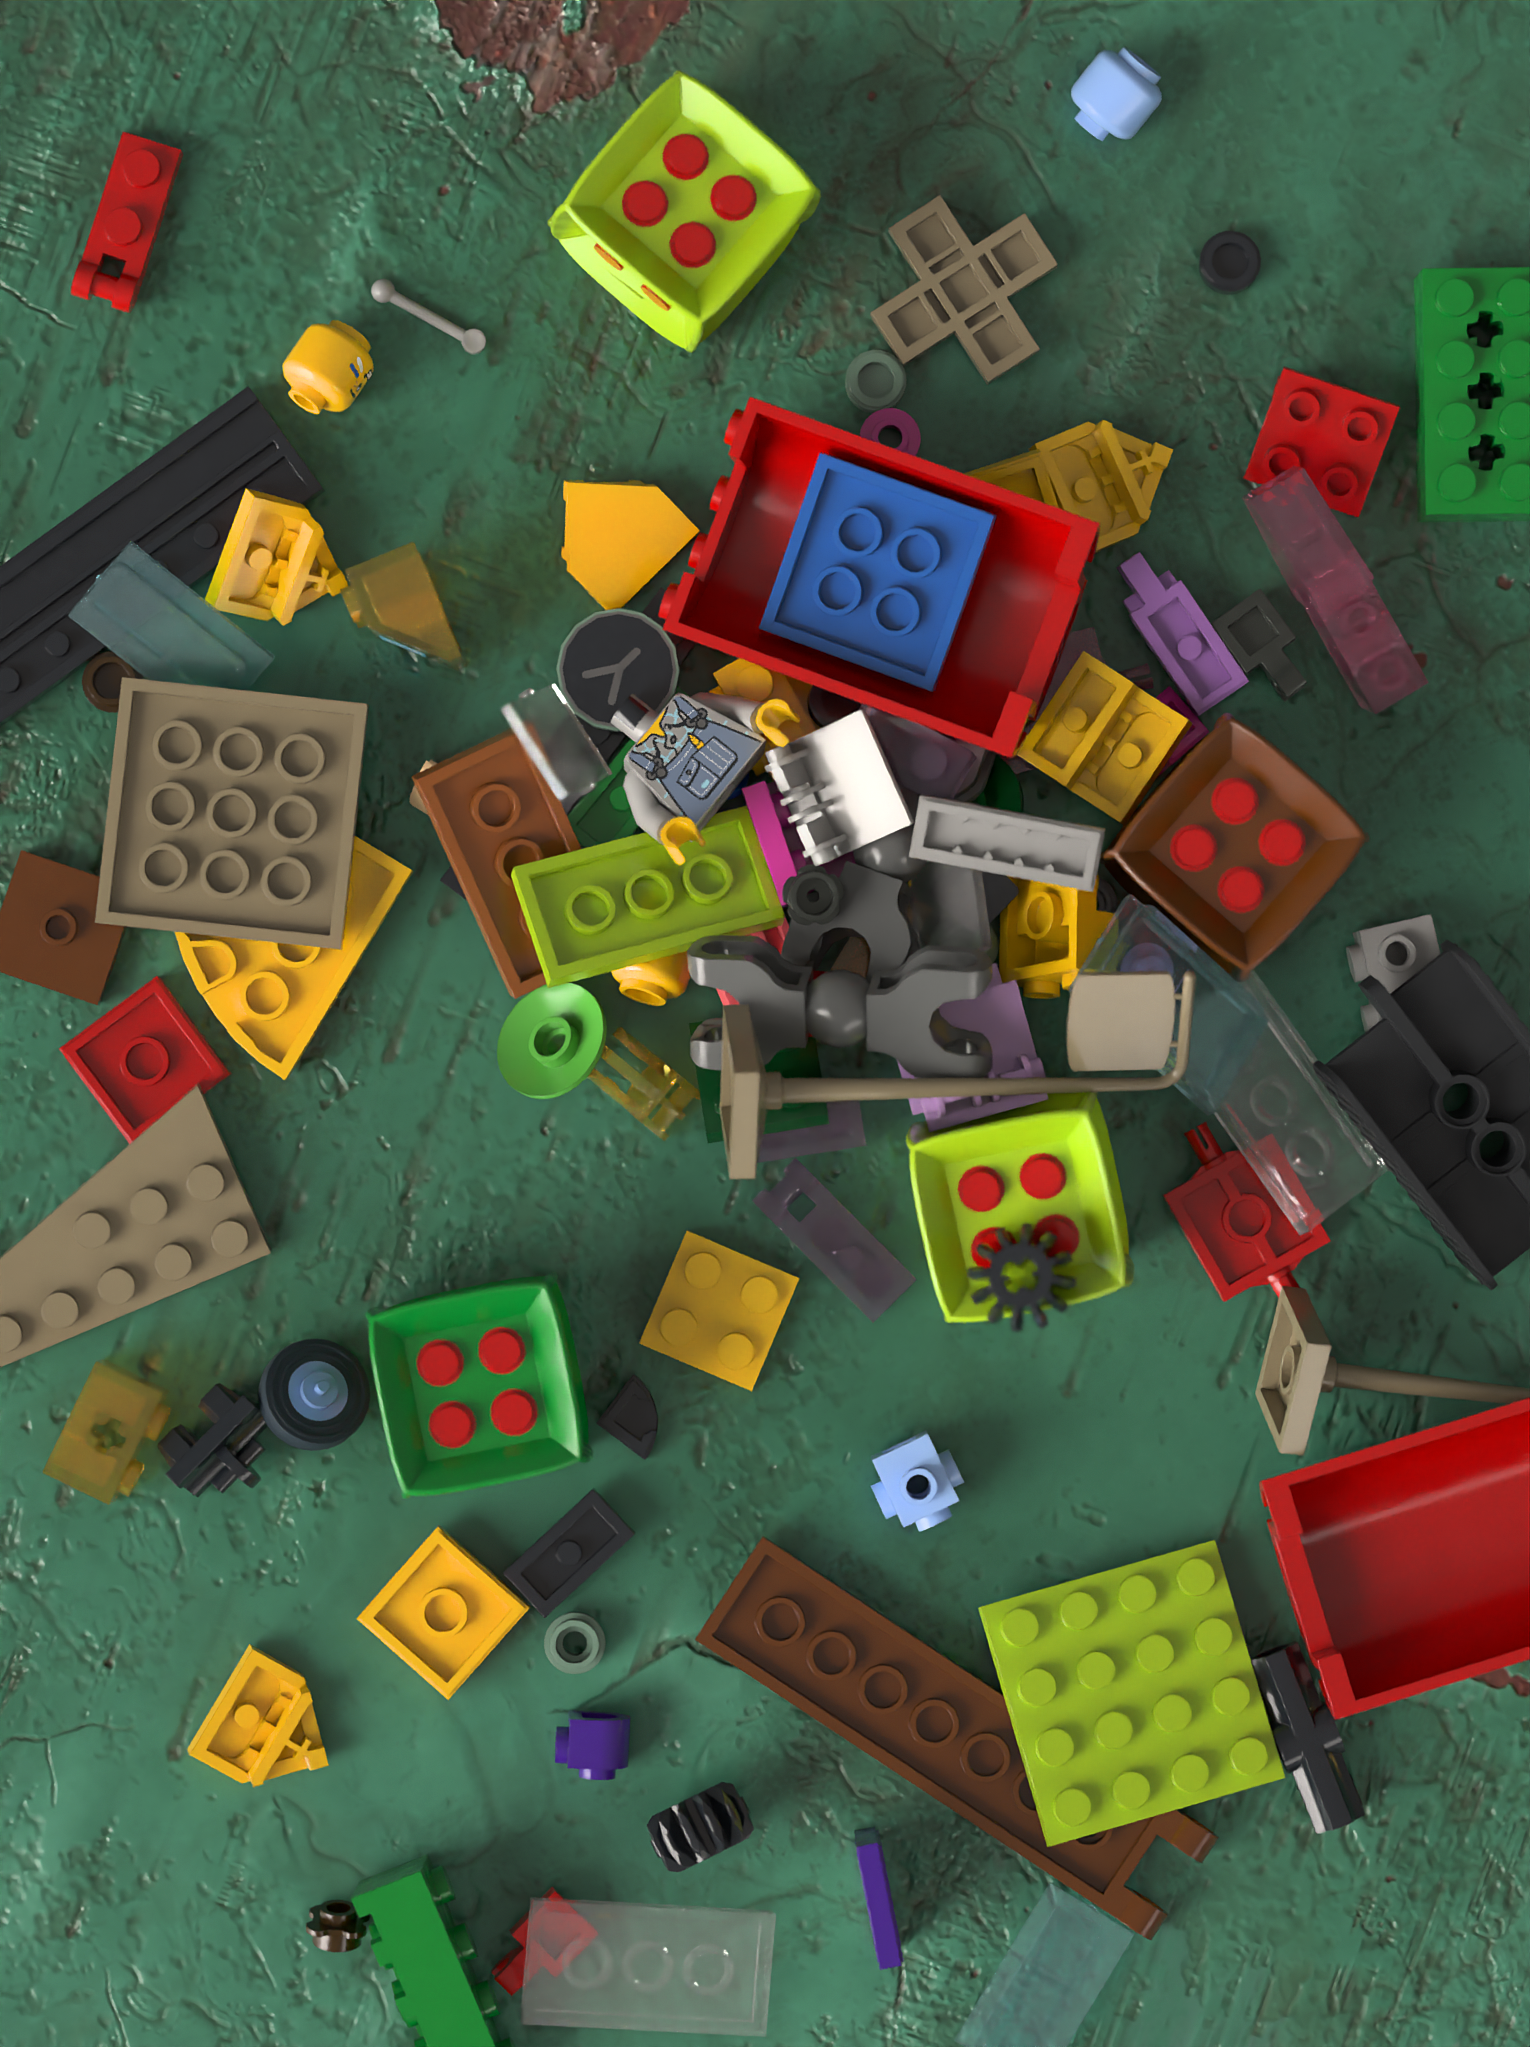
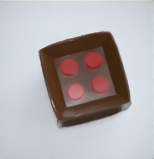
(1235, 846)

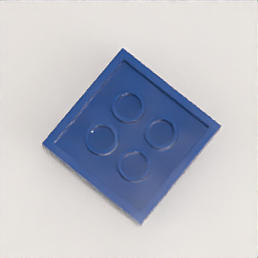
(877, 571)

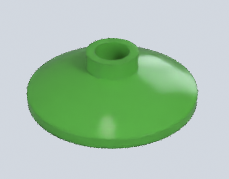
(537, 1029)

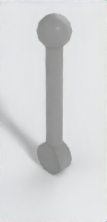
(472, 340)

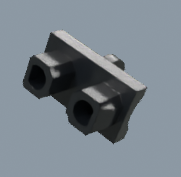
(223, 1450)

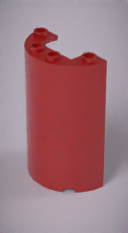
(1010, 624)
(1410, 1558)

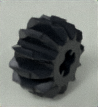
(1020, 1256)
(700, 1827)

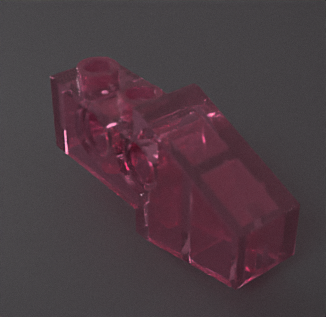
(1334, 589)

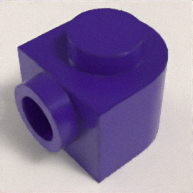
(594, 1743)

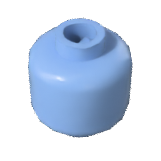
(1116, 94)

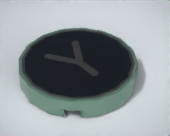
(613, 658)

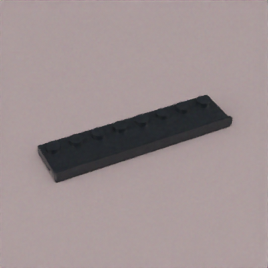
(169, 506)

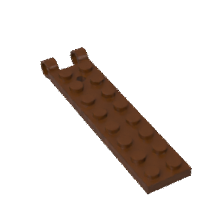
(921, 1721)

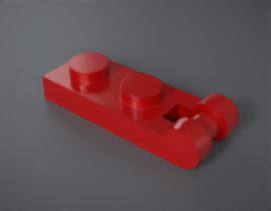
(127, 220)

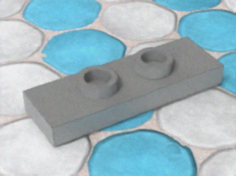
(1007, 842)

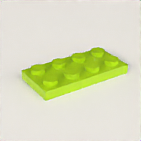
(636, 905)

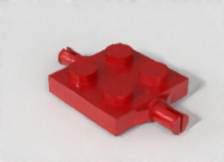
(1237, 1222)

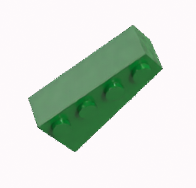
(429, 1956)

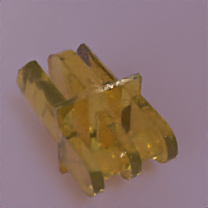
(646, 1088)

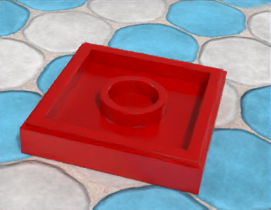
(143, 1058)

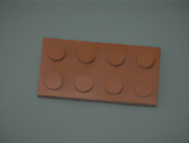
(490, 817)

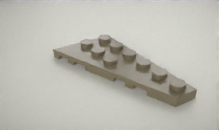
(131, 1234)

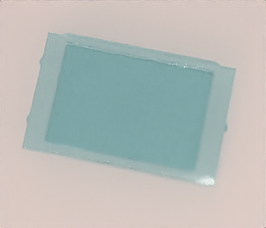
(1224, 1013)

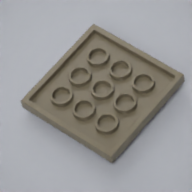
(232, 813)

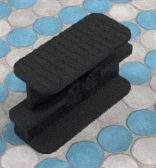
(1392, 1082)

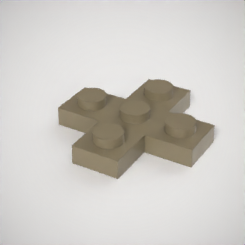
(963, 289)

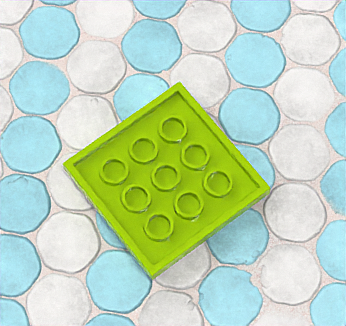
(1131, 1693)

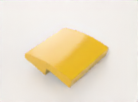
(1104, 738)

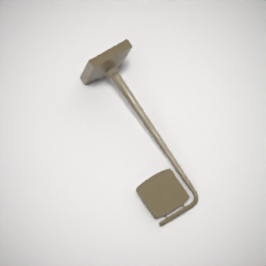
(1111, 1025)
(1300, 1368)

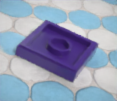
(878, 1898)

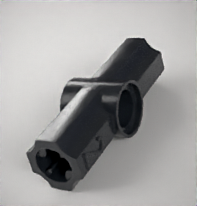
(1307, 1738)

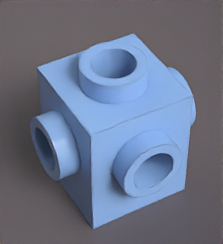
(913, 1458)

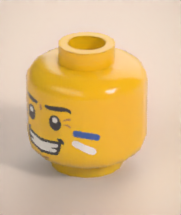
(328, 367)

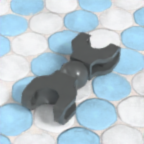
(877, 890)
(842, 1008)

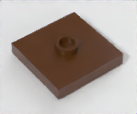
(52, 930)

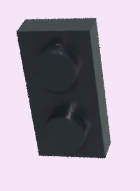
(569, 1552)

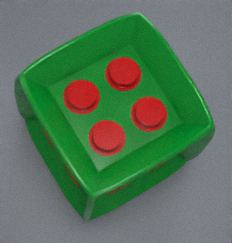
(479, 1385)

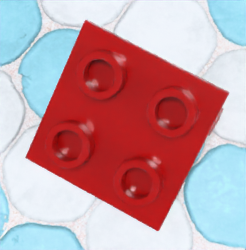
(1328, 433)

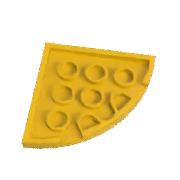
(279, 992)

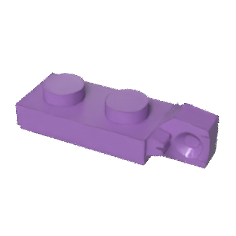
(1180, 636)

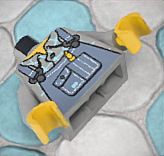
(692, 758)

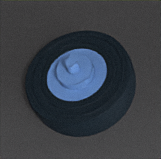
(314, 1394)

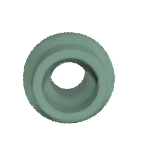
(571, 1662)

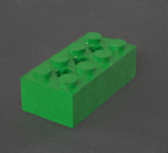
(1450, 366)

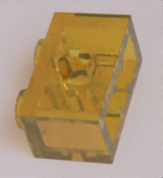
(79, 1453)

